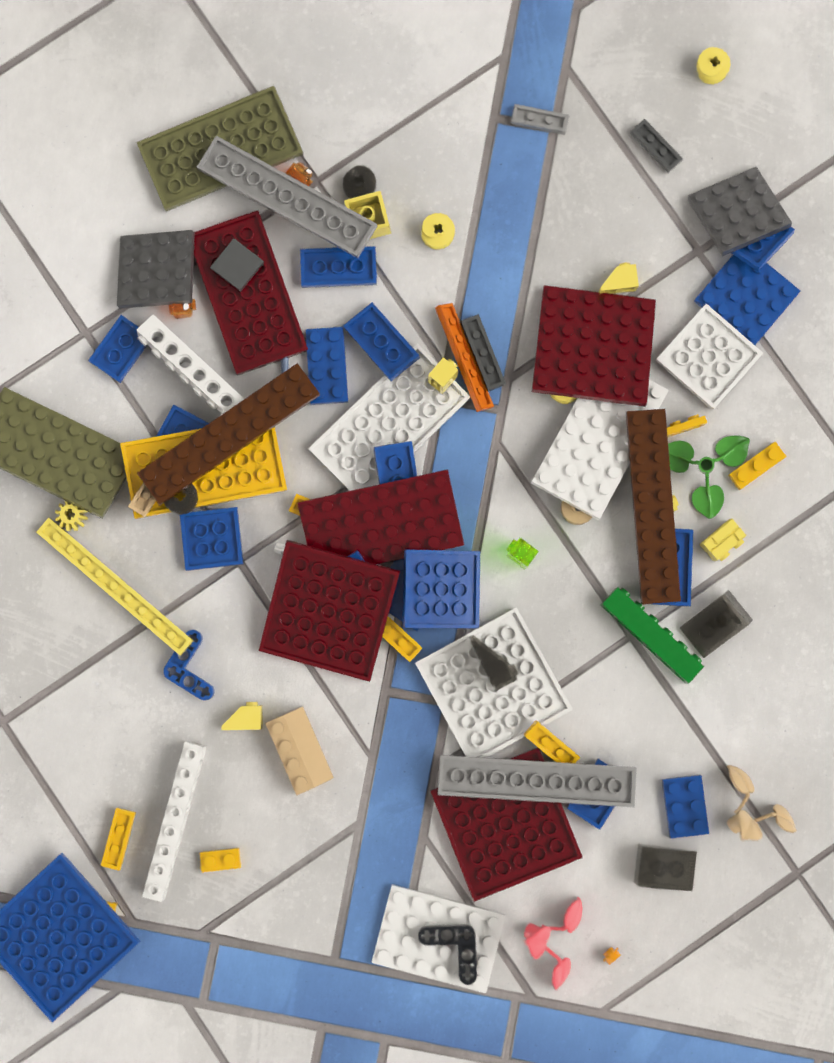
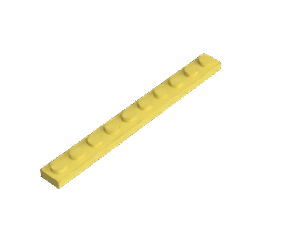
(115, 586)

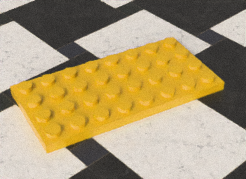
(246, 474)

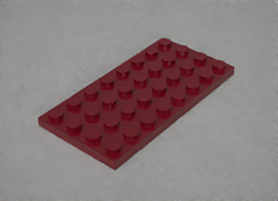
(260, 319)
(385, 518)

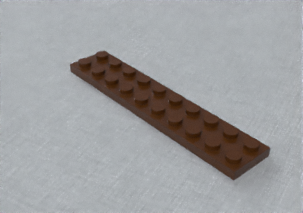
(228, 434)
(653, 506)

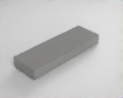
(539, 119)

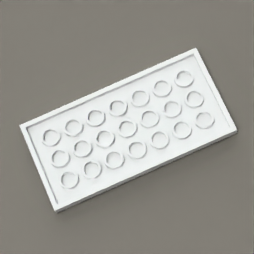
(387, 415)
(591, 453)

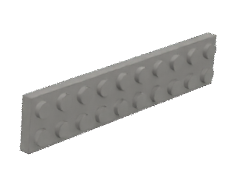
(287, 196)
(537, 781)

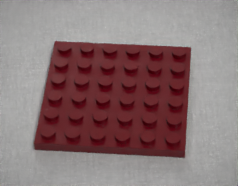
(594, 346)
(328, 610)
(506, 839)

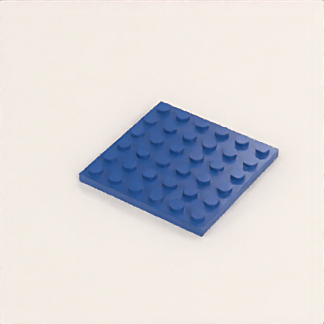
(60, 937)

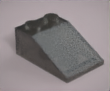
(716, 623)
(496, 667)
(665, 868)

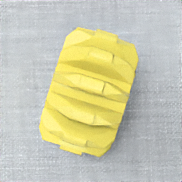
(67, 521)

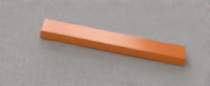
(464, 357)

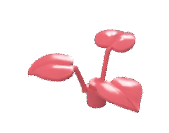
(538, 937)

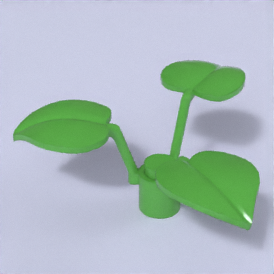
(730, 449)

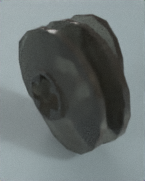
(356, 175)
(187, 504)

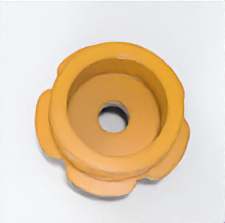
(611, 955)

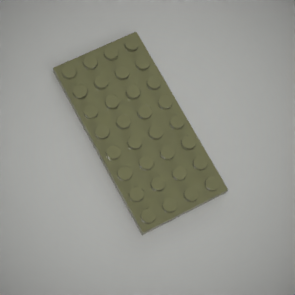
(252, 124)
(59, 454)

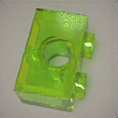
(521, 552)

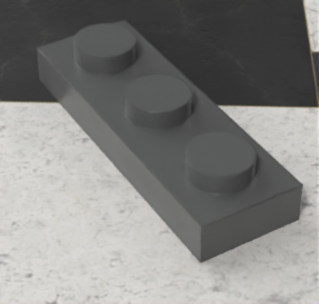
(656, 145)

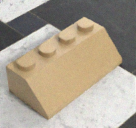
(299, 751)

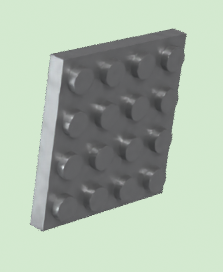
(739, 211)
(155, 269)

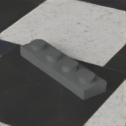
(483, 352)

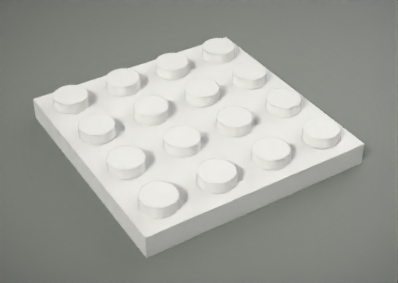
(709, 356)

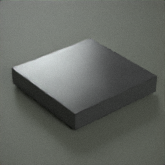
(237, 265)

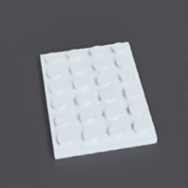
(411, 910)

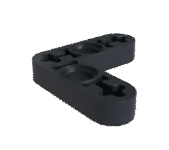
(462, 944)

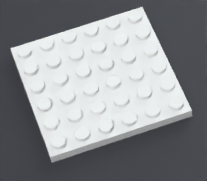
(477, 713)

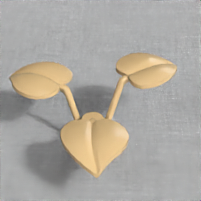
(742, 821)

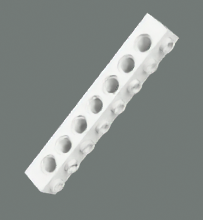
(155, 328)
(174, 821)

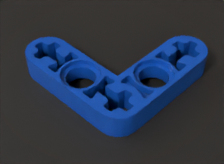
(181, 666)

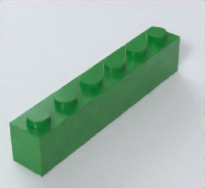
(652, 635)

